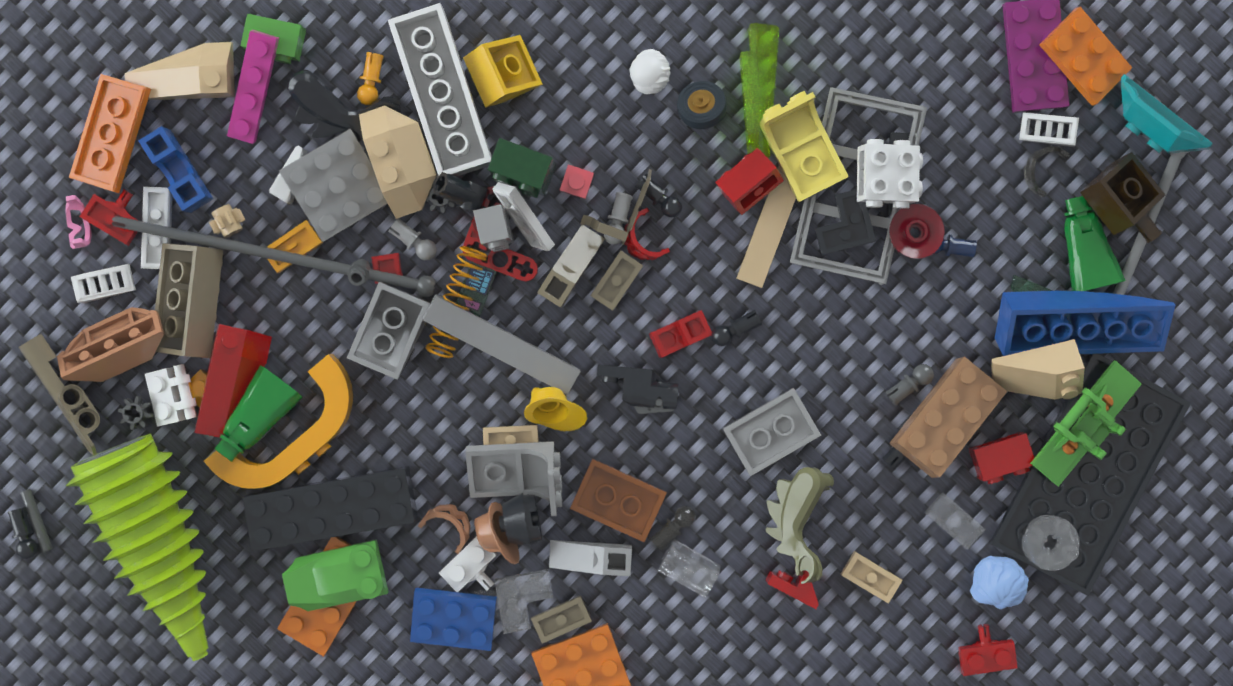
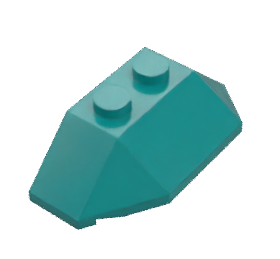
(1158, 122)

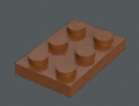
(618, 500)

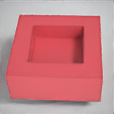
(576, 181)

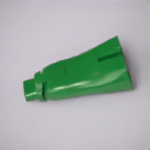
(1089, 252)
(259, 409)

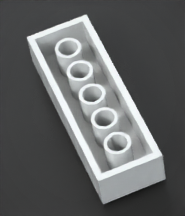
(440, 91)

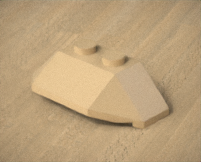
(398, 159)

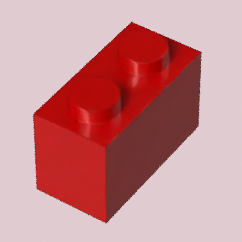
(749, 181)
(1002, 457)

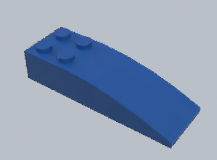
(1093, 319)

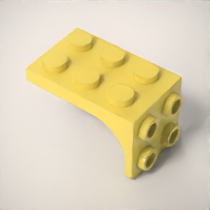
(802, 146)

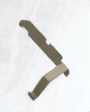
(612, 231)

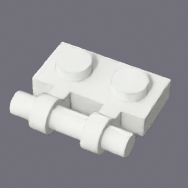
(165, 395)

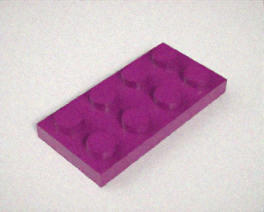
(1033, 75)

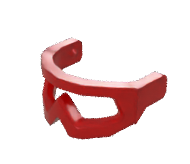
(632, 243)

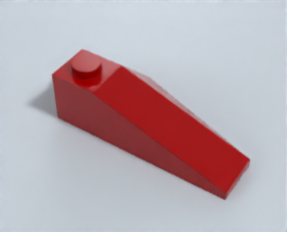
(232, 366)

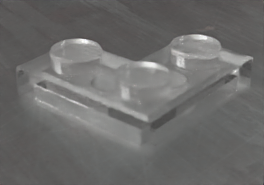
(515, 592)

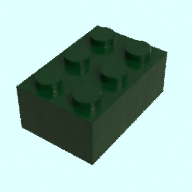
(521, 167)

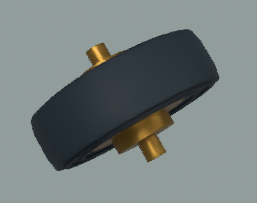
(701, 105)

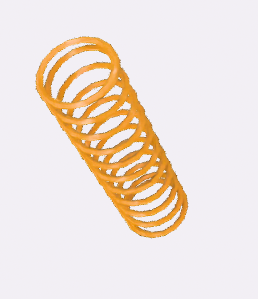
(483, 256)

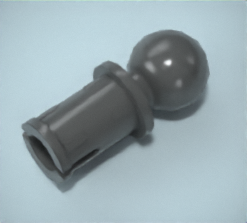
(921, 374)

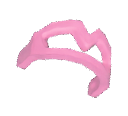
(75, 203)

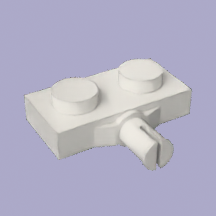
(469, 566)

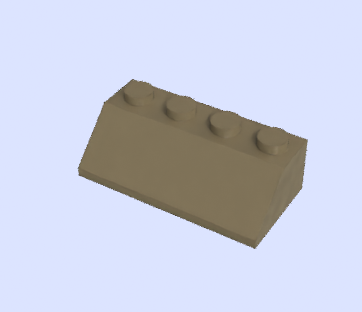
(188, 299)

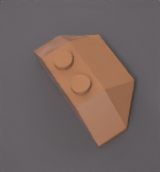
(112, 346)

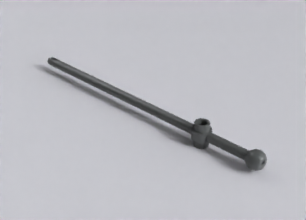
(357, 272)

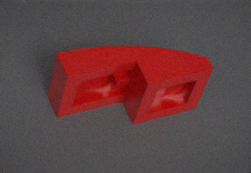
(680, 334)

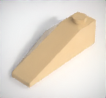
(191, 74)

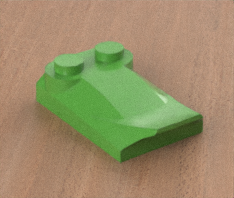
(335, 577)

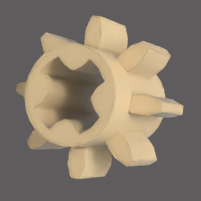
(227, 221)

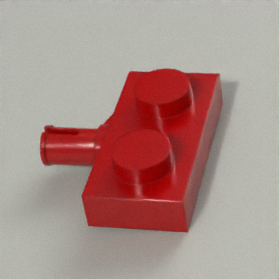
(100, 214)
(987, 654)

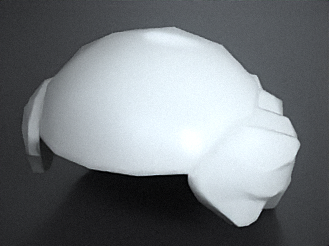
(650, 72)

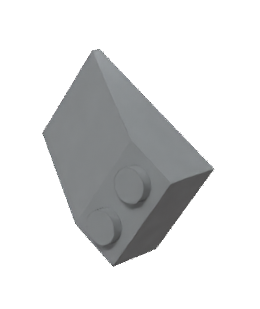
(389, 330)

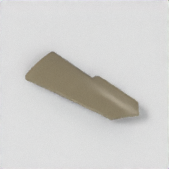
(38, 355)

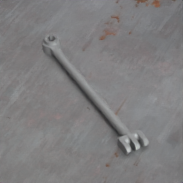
(1140, 241)

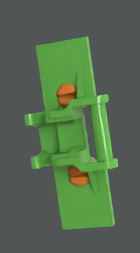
(1091, 429)

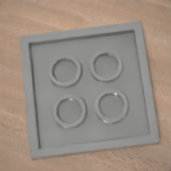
(334, 185)

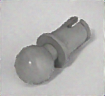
(619, 215)
(424, 249)

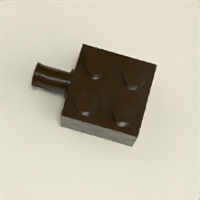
(1125, 196)

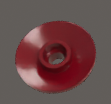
(926, 222)

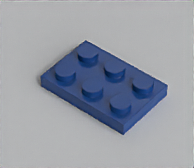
(453, 619)

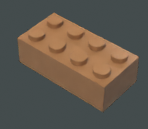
(948, 417)

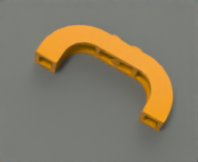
(338, 398)

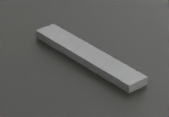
(501, 344)

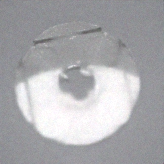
(1036, 535)

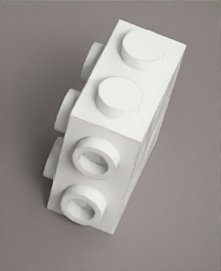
(889, 173)

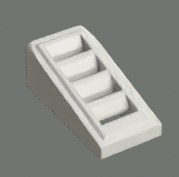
(1050, 119)
(279, 186)
(80, 288)

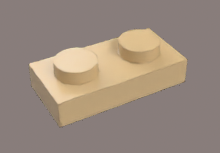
(510, 434)
(871, 577)

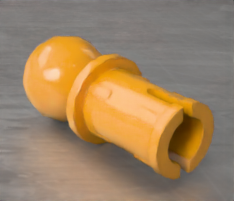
(367, 92)

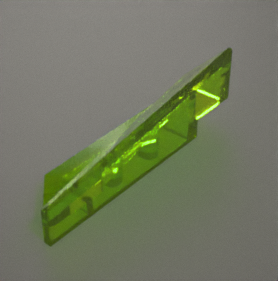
(758, 81)

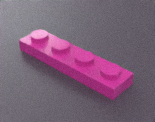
(253, 86)

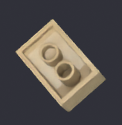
(1042, 372)

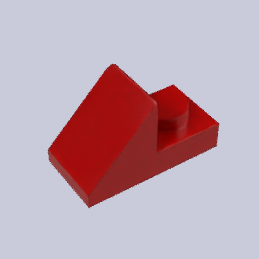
(801, 592)

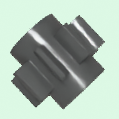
(436, 203)
(129, 417)

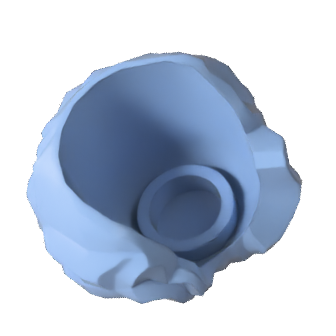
(999, 582)

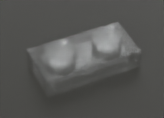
(954, 521)

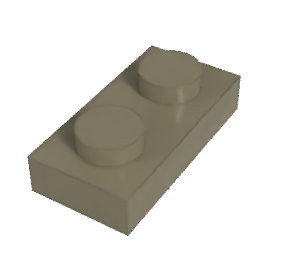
(616, 280)
(561, 619)

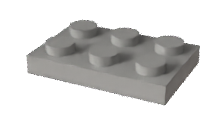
(771, 431)

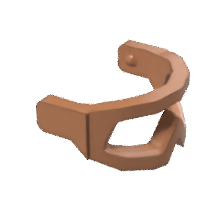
(453, 517)

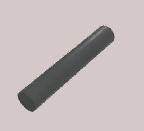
(36, 520)

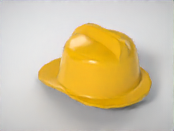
(552, 409)

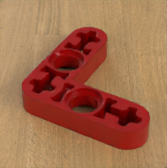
(473, 237)

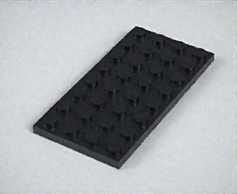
(1097, 492)

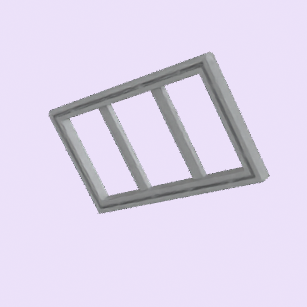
(810, 206)

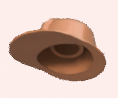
(491, 537)

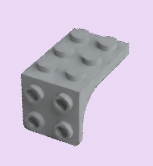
(515, 470)

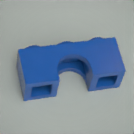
(171, 159)

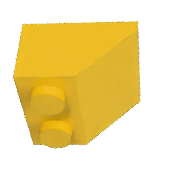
(502, 70)

